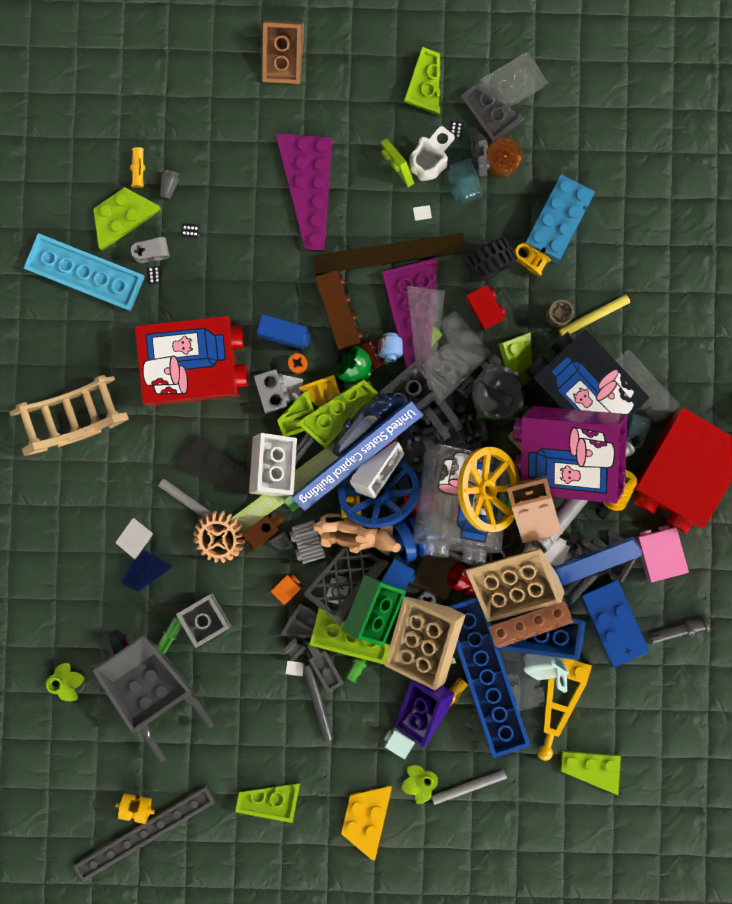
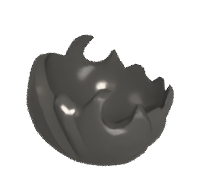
(498, 392)

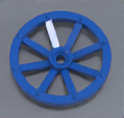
(386, 493)

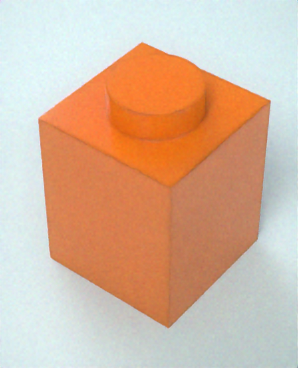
(287, 588)

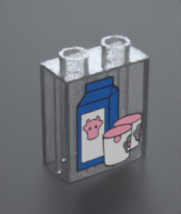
(439, 514)

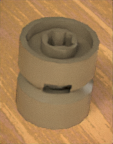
(559, 314)

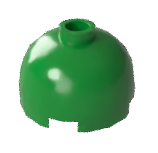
(355, 366)

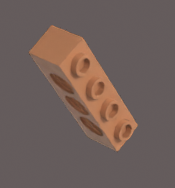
(530, 624)

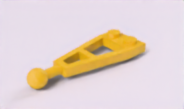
(578, 672)

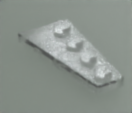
(425, 316)

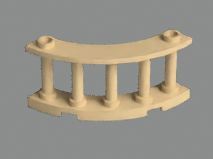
(76, 432)

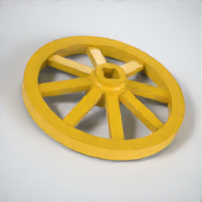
(486, 489)

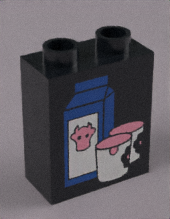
(583, 379)

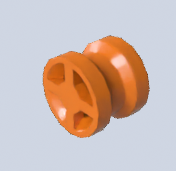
(297, 366)

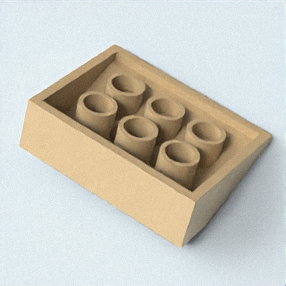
(515, 585)
(424, 641)

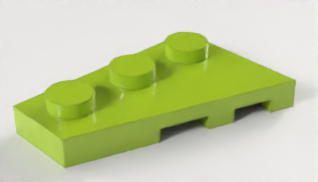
(424, 84)
(518, 355)
(593, 768)
(270, 803)

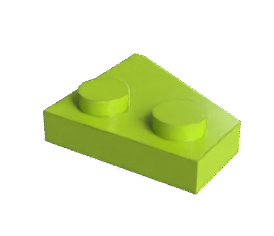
(397, 161)
(297, 410)

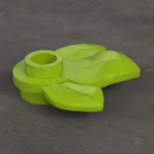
(67, 682)
(416, 783)

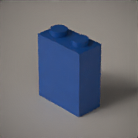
(283, 332)

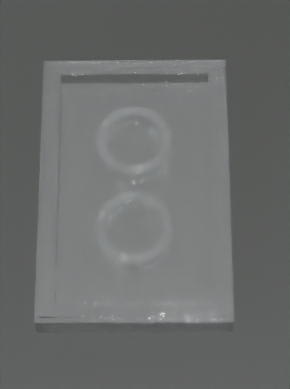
(514, 80)

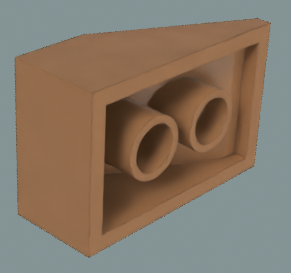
(282, 51)

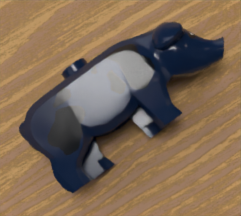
(366, 420)

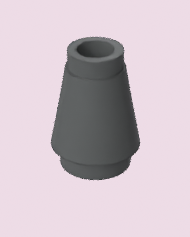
(168, 183)

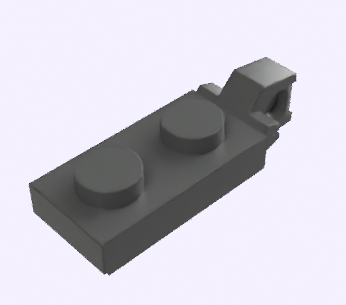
(324, 668)

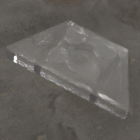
(449, 369)

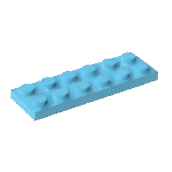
(84, 272)

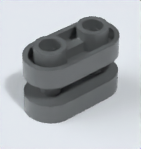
(440, 430)

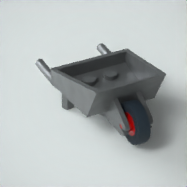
(143, 684)

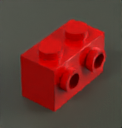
(485, 307)

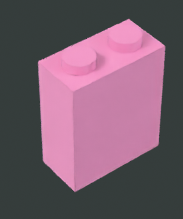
(662, 553)

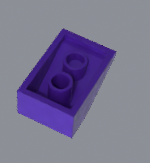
(423, 711)

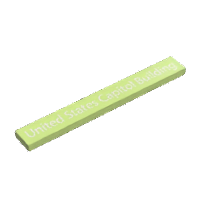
(266, 504)

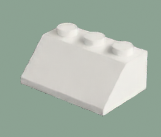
(272, 465)

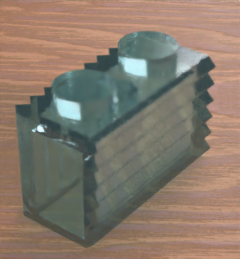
(464, 181)

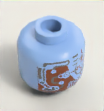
(390, 347)

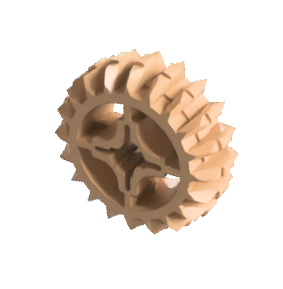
(214, 531)

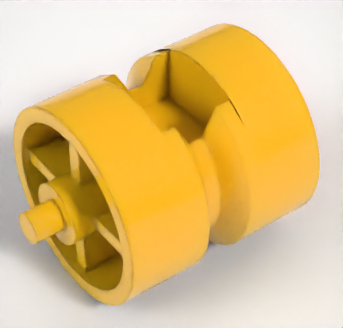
(134, 808)

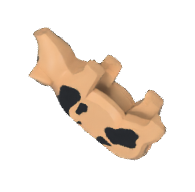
(345, 532)

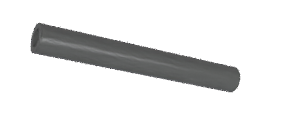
(317, 702)

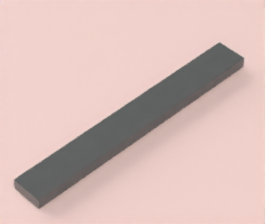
(144, 833)

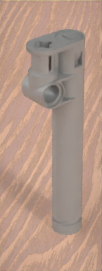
(567, 512)

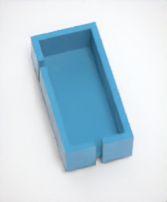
(560, 217)

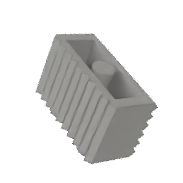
(307, 542)

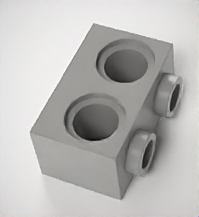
(267, 393)

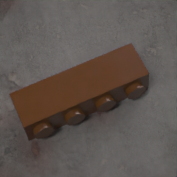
(338, 310)

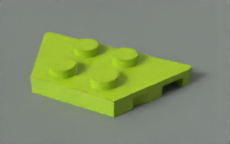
(121, 215)

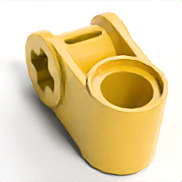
(532, 259)

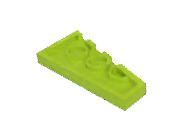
(328, 420)
(331, 637)

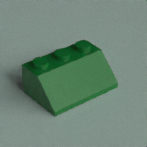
(373, 611)

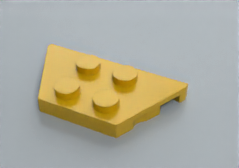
(366, 818)

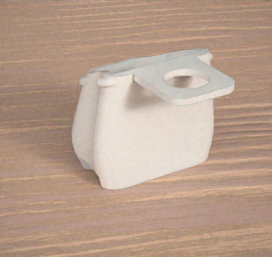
(429, 156)

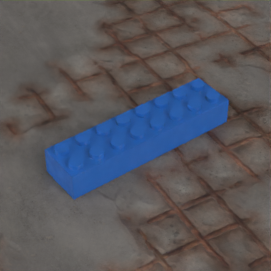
(488, 681)

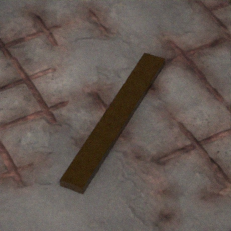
(390, 253)

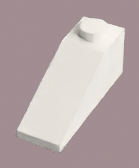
(376, 471)

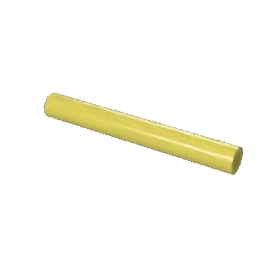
(595, 315)

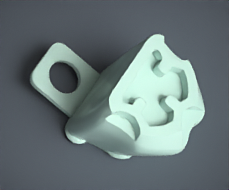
(546, 667)

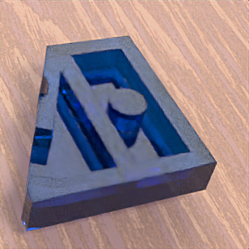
(145, 570)

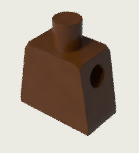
(256, 537)

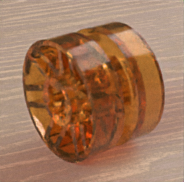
(510, 152)

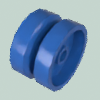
(403, 534)

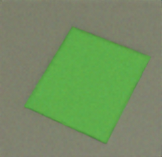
(291, 503)

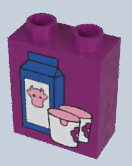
(575, 450)

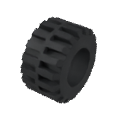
(490, 259)

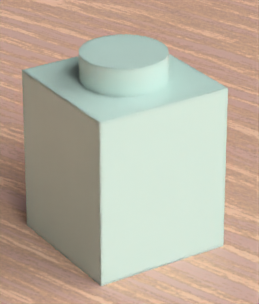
(398, 743)

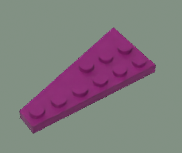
(308, 175)
(396, 282)

